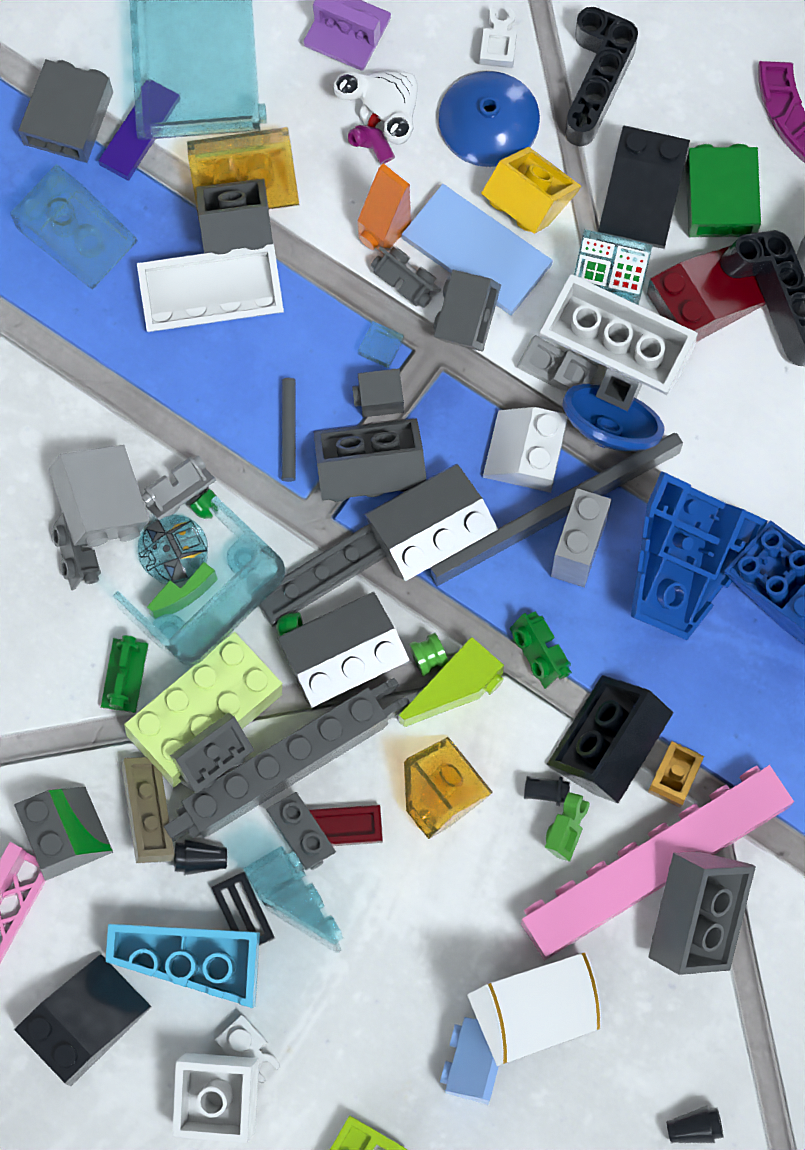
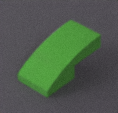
(173, 599)

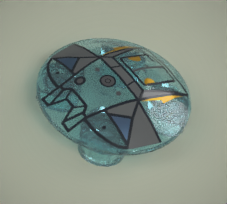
(172, 548)

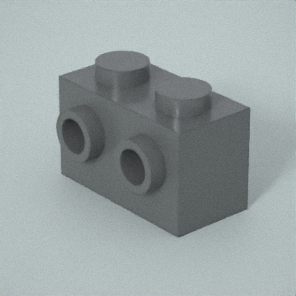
(466, 310)

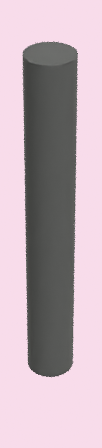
(288, 429)

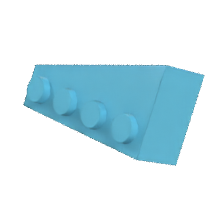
(201, 959)

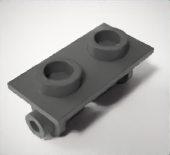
(416, 282)
(76, 564)
(301, 831)

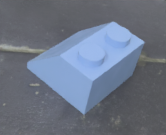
(473, 1066)

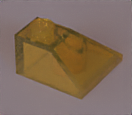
(441, 787)

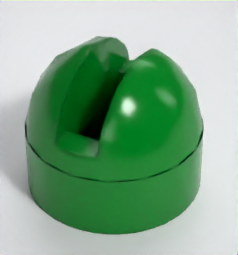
(202, 505)
(288, 622)

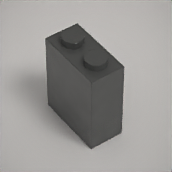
(66, 110)

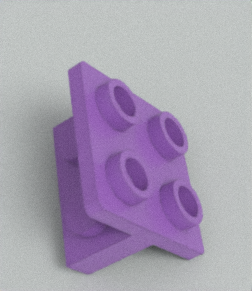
(346, 30)

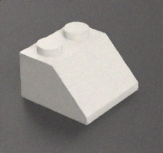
(526, 447)

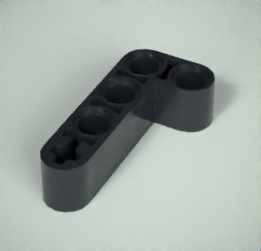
(597, 80)
(781, 282)

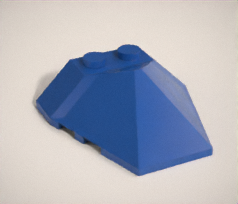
(685, 553)

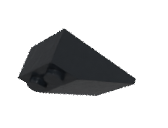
(644, 186)
(82, 1019)

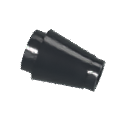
(198, 857)
(696, 1127)

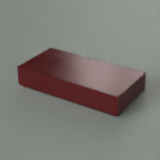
(350, 824)

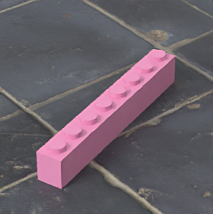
(646, 867)

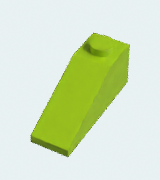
(459, 682)

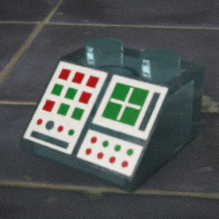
(614, 264)

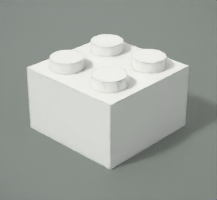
(215, 1097)

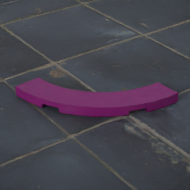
(783, 104)

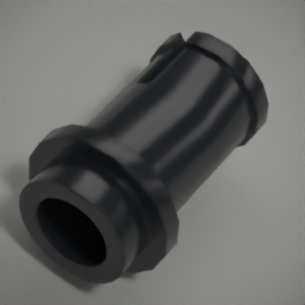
(546, 789)

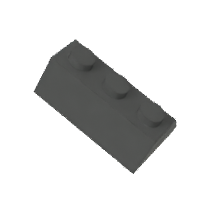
(369, 459)
(430, 522)
(342, 649)
(701, 913)

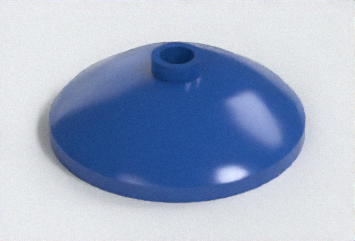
(486, 136)
(609, 424)

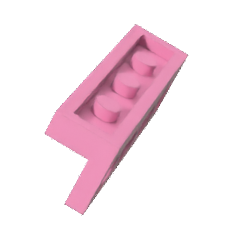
(9, 867)

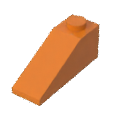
(385, 210)

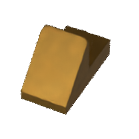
(676, 774)

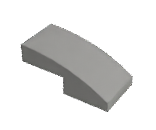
(556, 366)

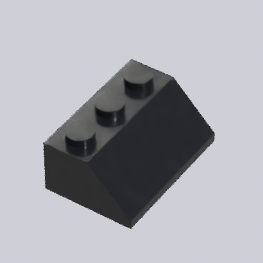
(610, 738)

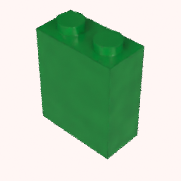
(723, 191)

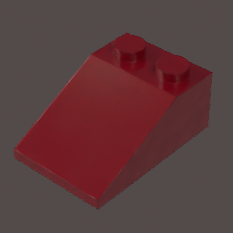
(703, 295)

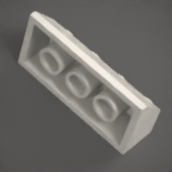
(619, 334)

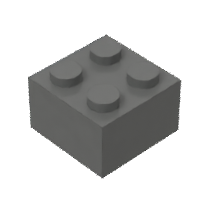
(234, 216)

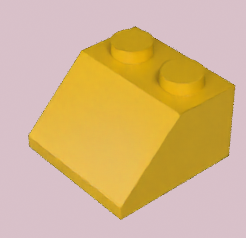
(529, 189)

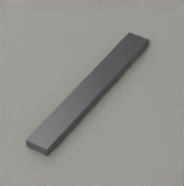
(555, 509)

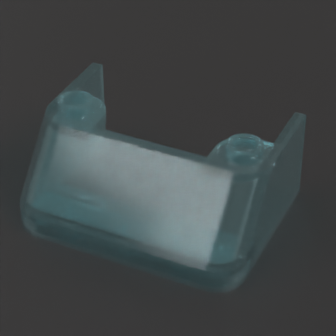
(256, 576)

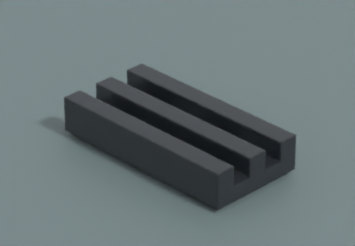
(230, 884)

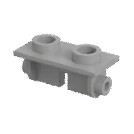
(166, 498)

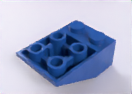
(774, 577)

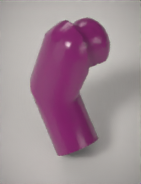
(373, 139)

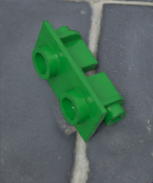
(546, 663)
(124, 674)

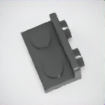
(212, 753)

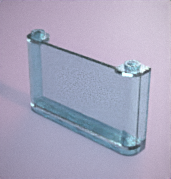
(199, 68)

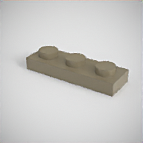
(147, 811)

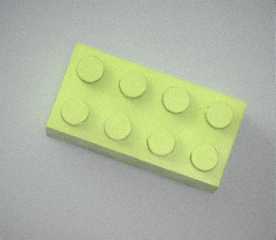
(225, 682)

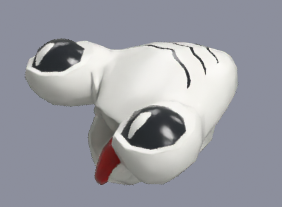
(386, 98)

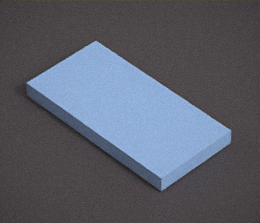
(472, 242)

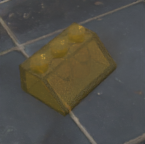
(244, 158)

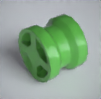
(428, 654)

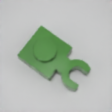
(565, 831)

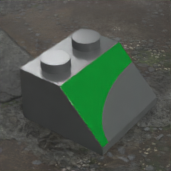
(63, 830)

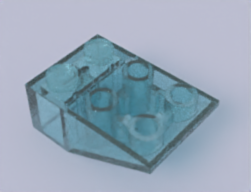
(283, 893)

